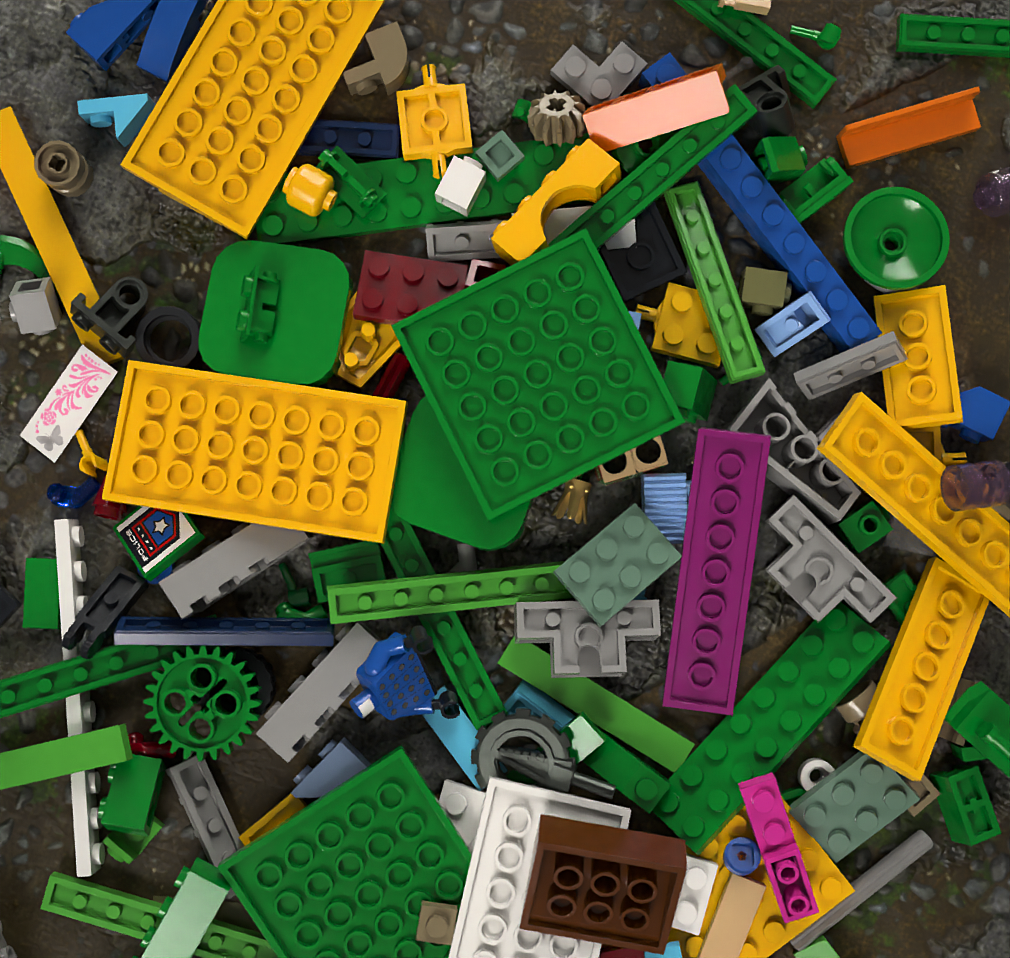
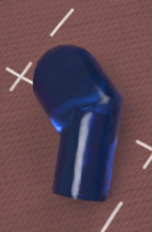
(73, 497)

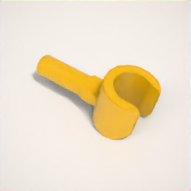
(89, 460)

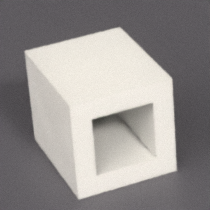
(461, 184)

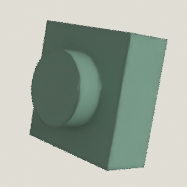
(499, 155)

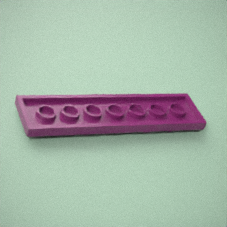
(715, 570)

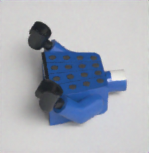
(398, 680)

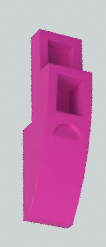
(778, 847)

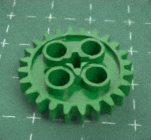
(182, 679)

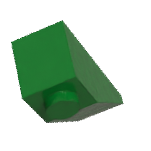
(628, 773)

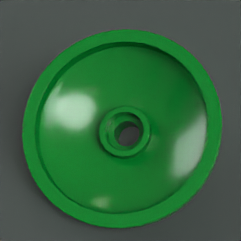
(906, 221)

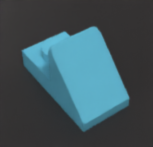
(126, 111)

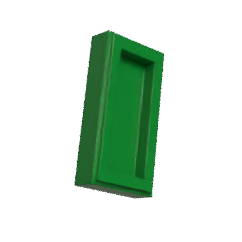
(41, 594)

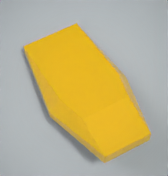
(364, 348)

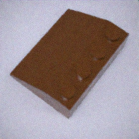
(603, 884)

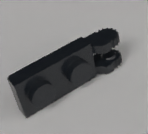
(104, 611)

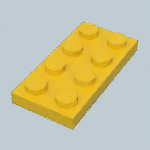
(924, 386)

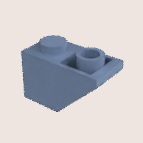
(337, 765)

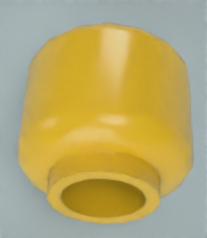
(310, 190)

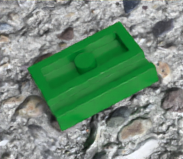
(346, 565)

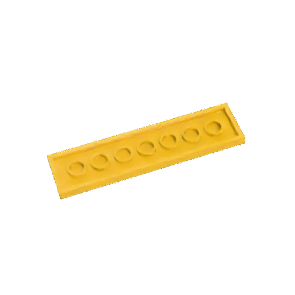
(907, 484)

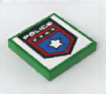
(157, 538)

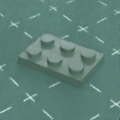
(617, 564)
(852, 804)

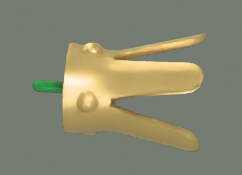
(574, 499)

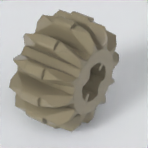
(556, 118)

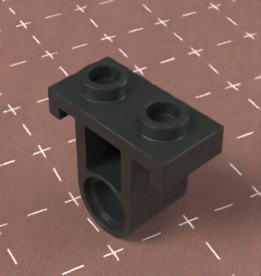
(771, 98)
(110, 316)

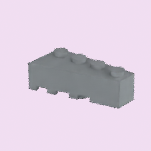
(793, 456)
(228, 565)
(318, 695)

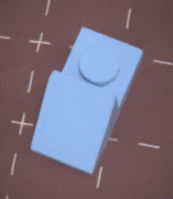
(792, 323)

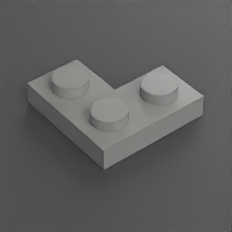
(598, 83)

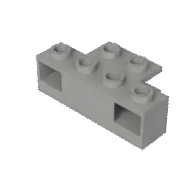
(820, 568)
(577, 641)

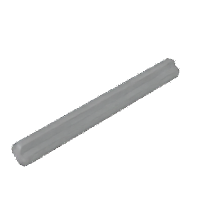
(867, 885)

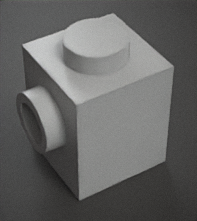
(35, 306)

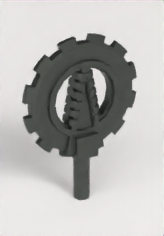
(548, 768)

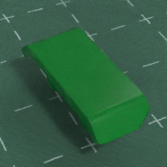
(984, 723)

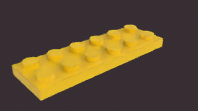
(922, 671)

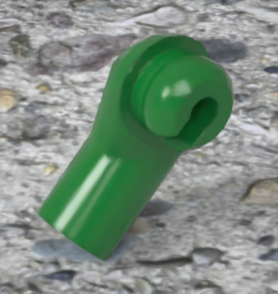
(286, 610)

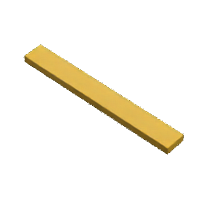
(47, 227)

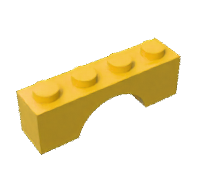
(583, 176)

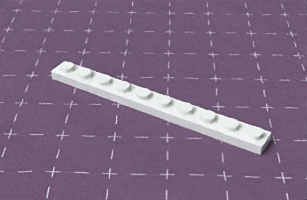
(79, 708)

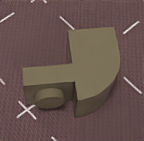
(388, 65)

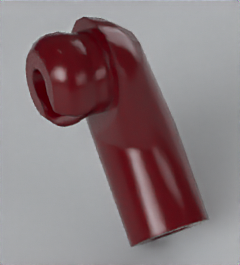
(151, 748)

